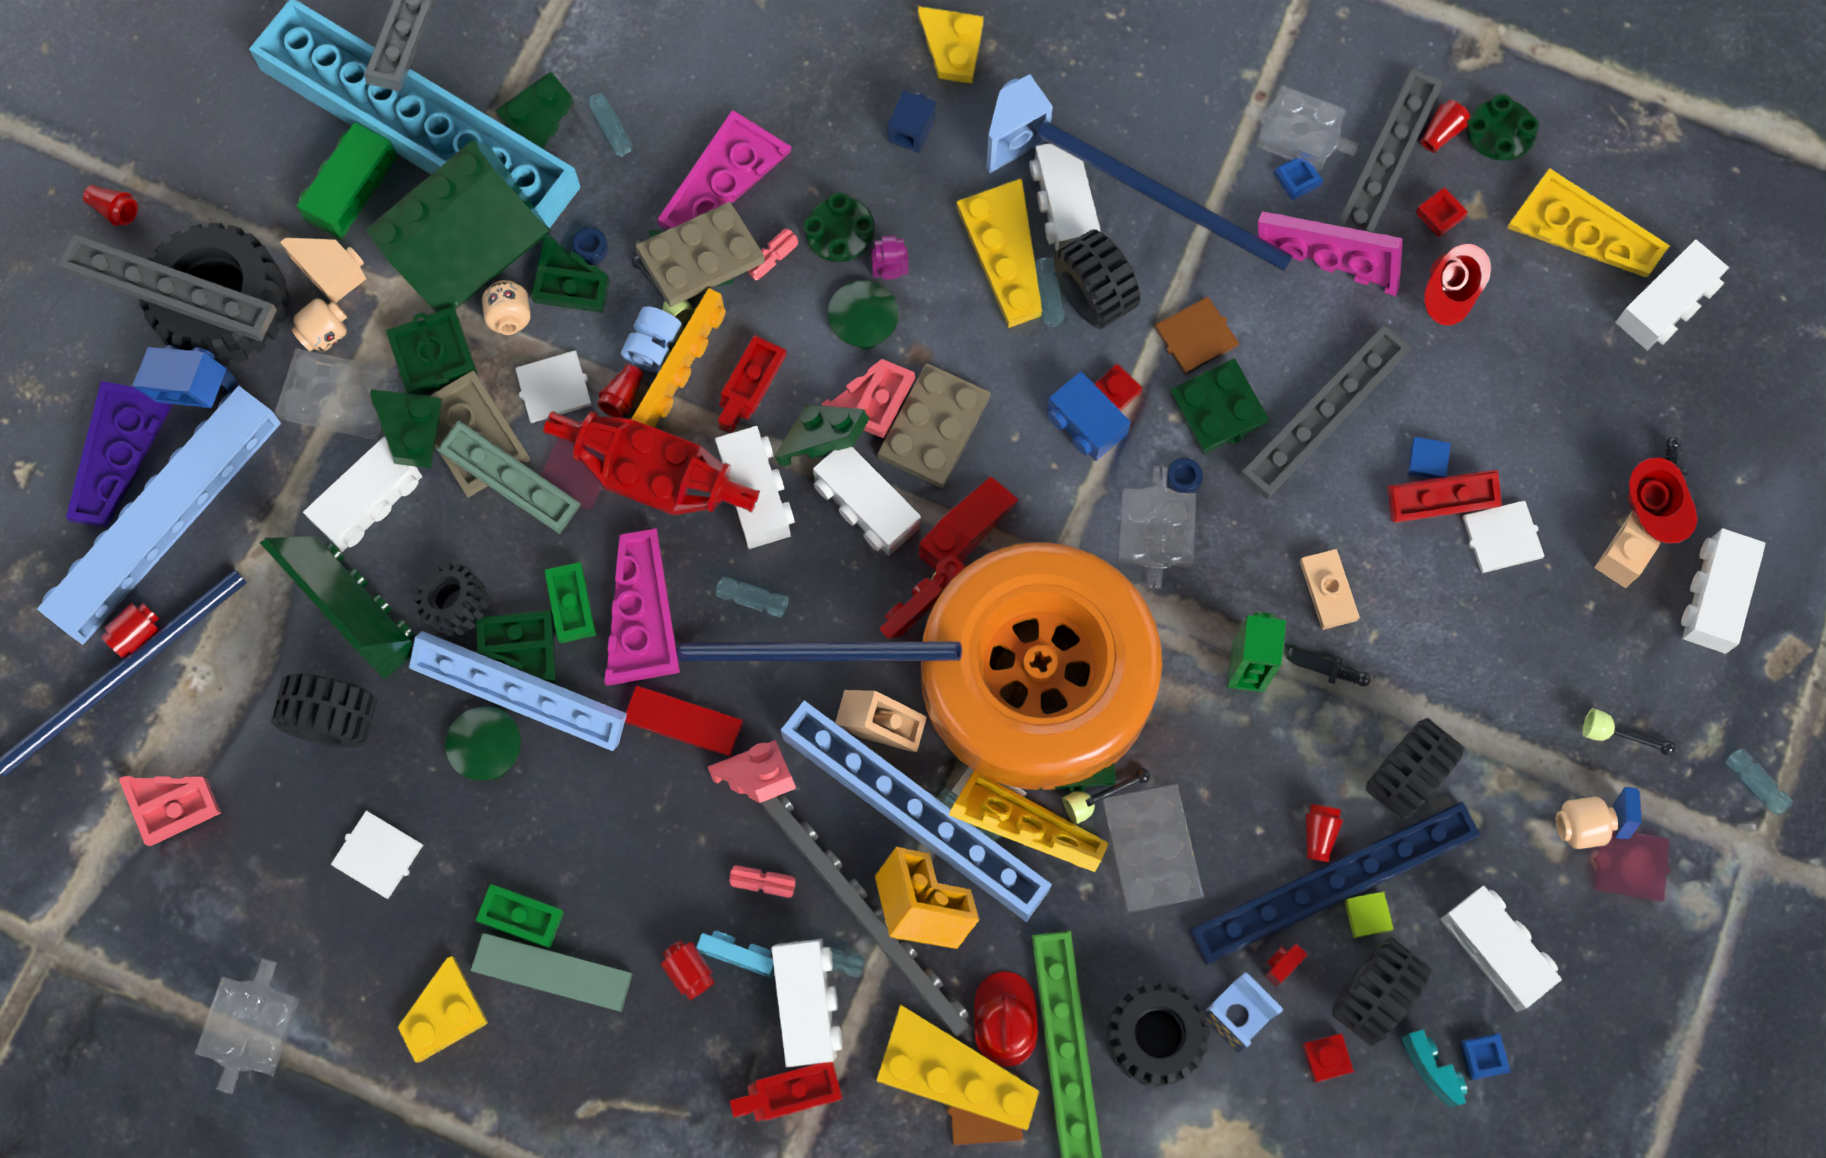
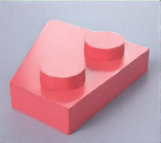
(878, 393)
(756, 772)
(168, 804)

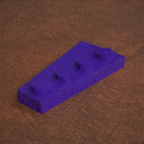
(115, 446)

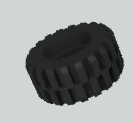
(212, 252)

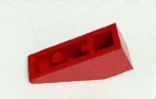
(967, 523)

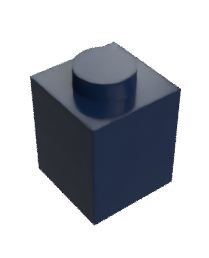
(911, 121)

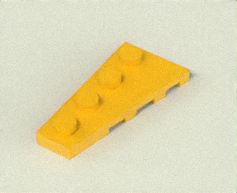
(1583, 224)
(1003, 245)
(1023, 821)
(947, 1071)

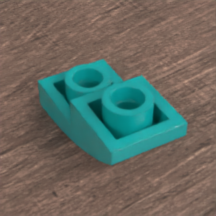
(1443, 1081)

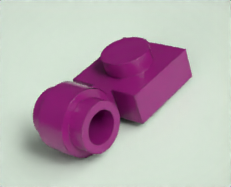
(889, 258)

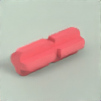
(776, 250)
(770, 882)

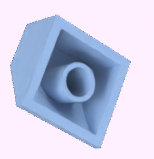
(1016, 121)

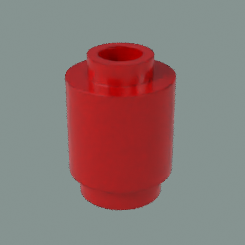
(130, 629)
(687, 969)

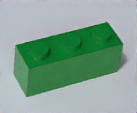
(347, 180)
(1256, 652)

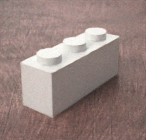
(1063, 195)
(1673, 296)
(750, 467)
(361, 496)
(866, 499)
(1722, 590)
(1501, 948)
(806, 1002)

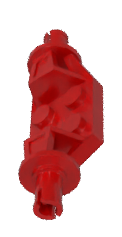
(650, 464)

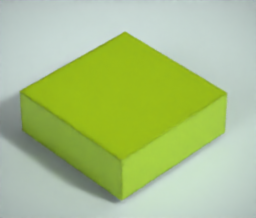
(1368, 915)

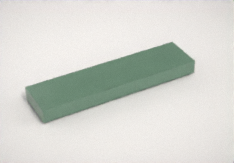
(508, 477)
(552, 972)

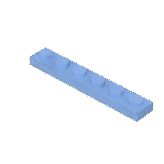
(517, 690)

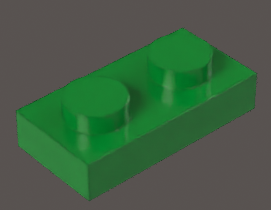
(570, 602)
(520, 916)

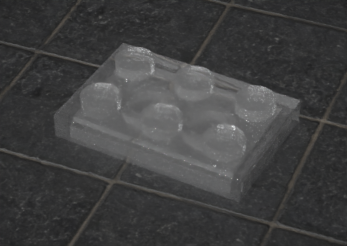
(334, 393)
(1152, 848)

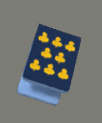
(1254, 999)

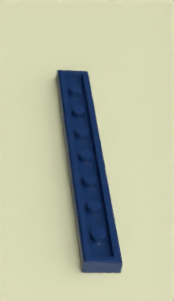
(1334, 883)

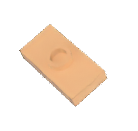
(1329, 589)

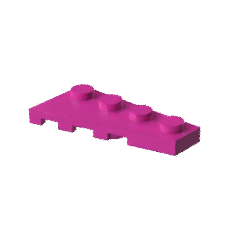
(725, 171)
(1354, 251)
(642, 626)

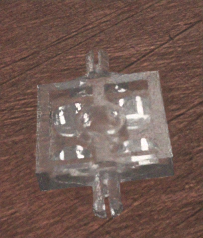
(1301, 127)
(1157, 527)
(247, 1026)

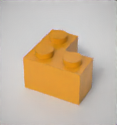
(920, 907)

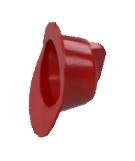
(1456, 283)
(1662, 500)
(1005, 1019)

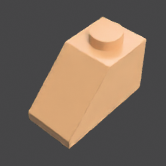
(326, 265)
(1628, 552)
(880, 719)

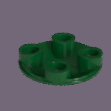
(1502, 129)
(839, 228)
(863, 314)
(483, 743)

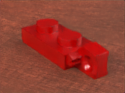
(749, 382)
(925, 594)
(789, 1093)

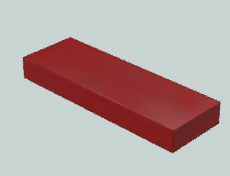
(1444, 495)
(683, 721)

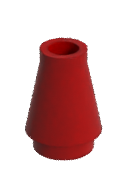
(1446, 123)
(113, 205)
(620, 392)
(1321, 831)

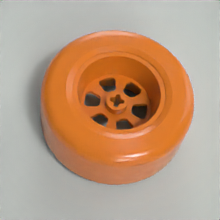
(1055, 588)

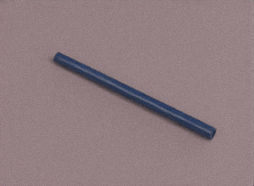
(1164, 195)
(820, 651)
(120, 672)

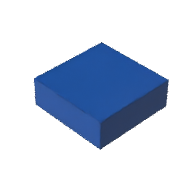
(1298, 178)
(1428, 458)
(1628, 812)
(1485, 1056)

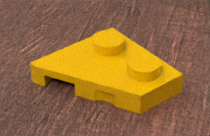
(952, 41)
(441, 1013)

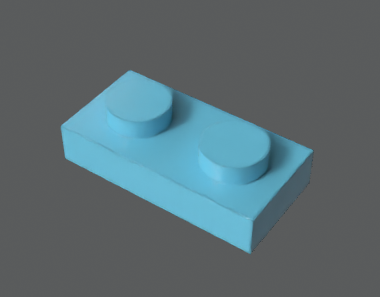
(722, 947)

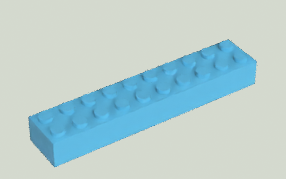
(420, 121)

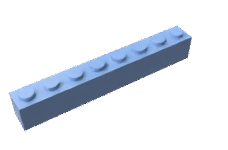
(159, 515)
(915, 811)

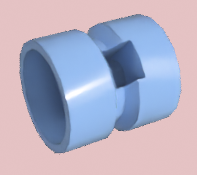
(653, 337)

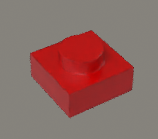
(1441, 212)
(1119, 387)
(1283, 963)
(1327, 1058)

